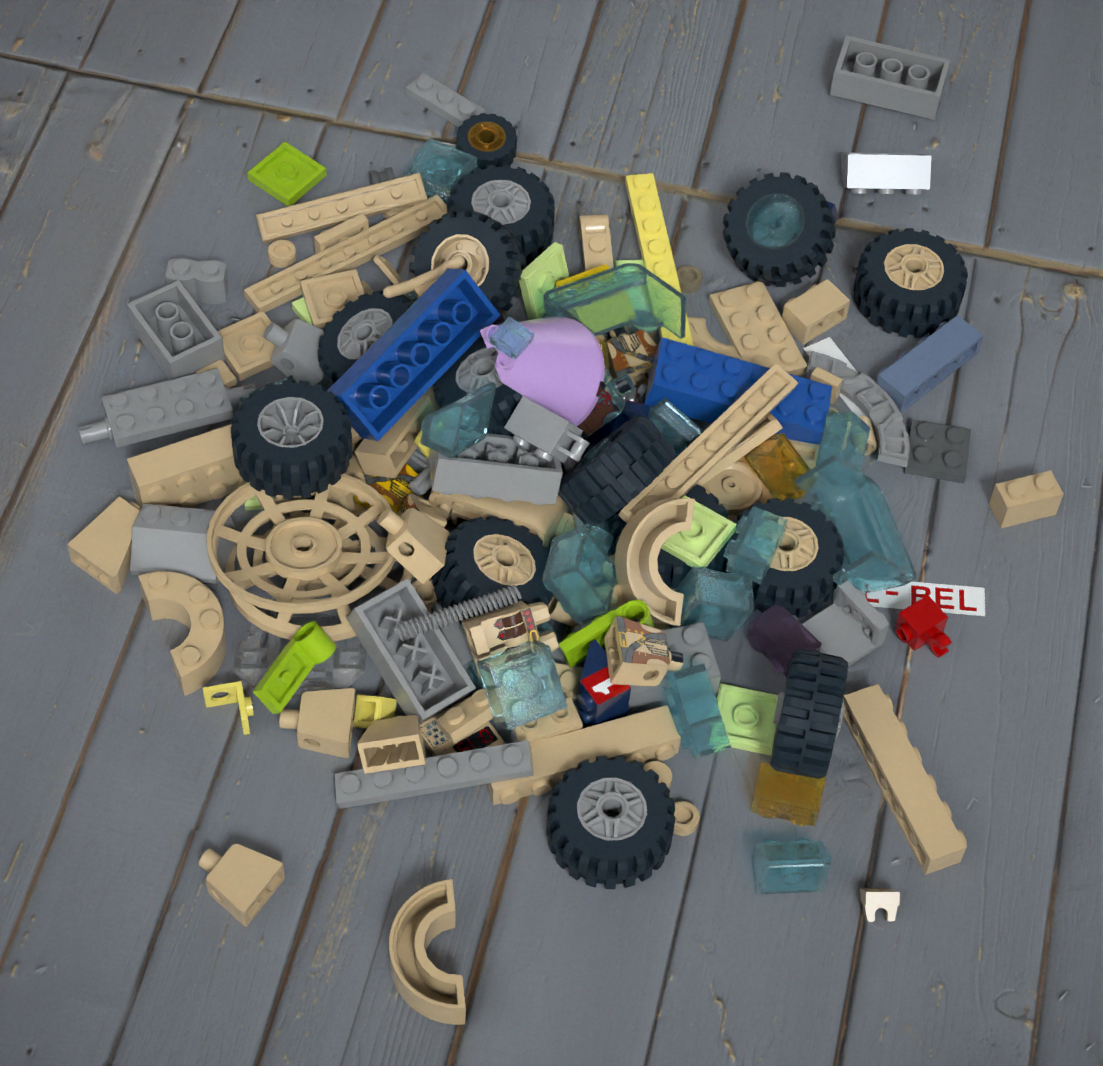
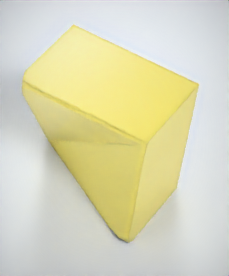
(372, 709)

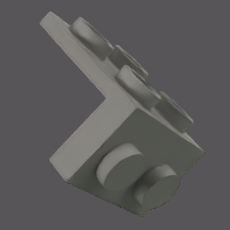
(849, 625)

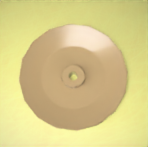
(737, 489)

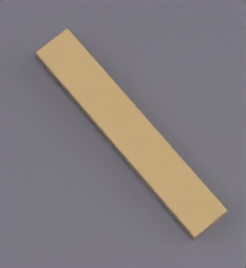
(339, 207)

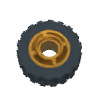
(488, 139)

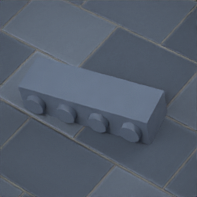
(930, 362)

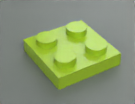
(287, 174)

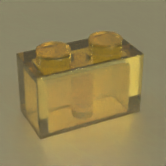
(778, 466)
(787, 796)

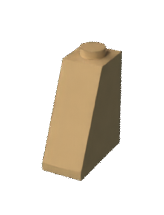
(105, 545)

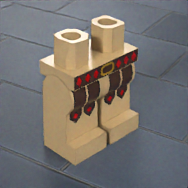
(507, 629)

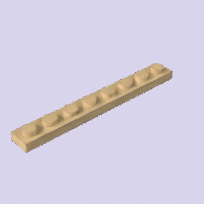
(346, 254)
(716, 440)

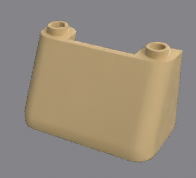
(539, 519)

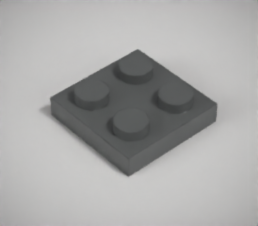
(938, 451)

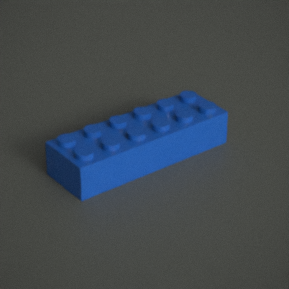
(414, 353)
(708, 383)

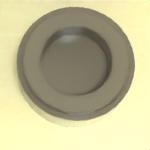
(689, 278)

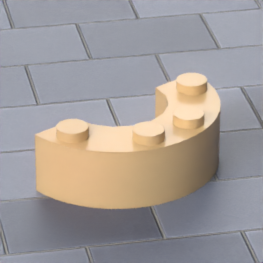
(638, 554)
(194, 605)
(414, 975)

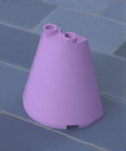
(557, 368)

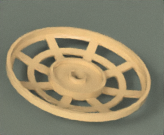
(294, 533)
(280, 626)

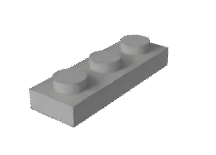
(442, 100)

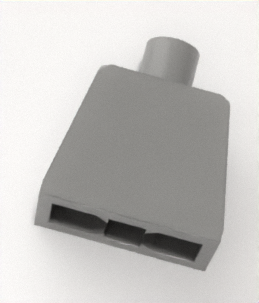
(296, 350)

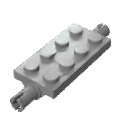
(164, 409)

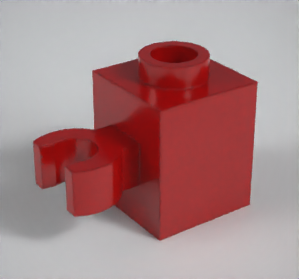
(923, 624)

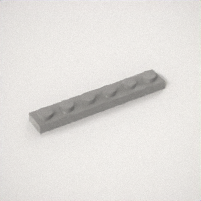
(437, 775)

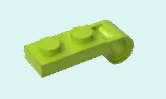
(577, 644)
(291, 667)

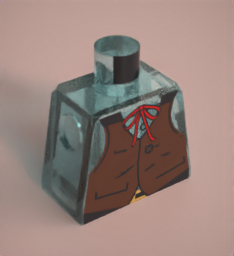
(609, 403)

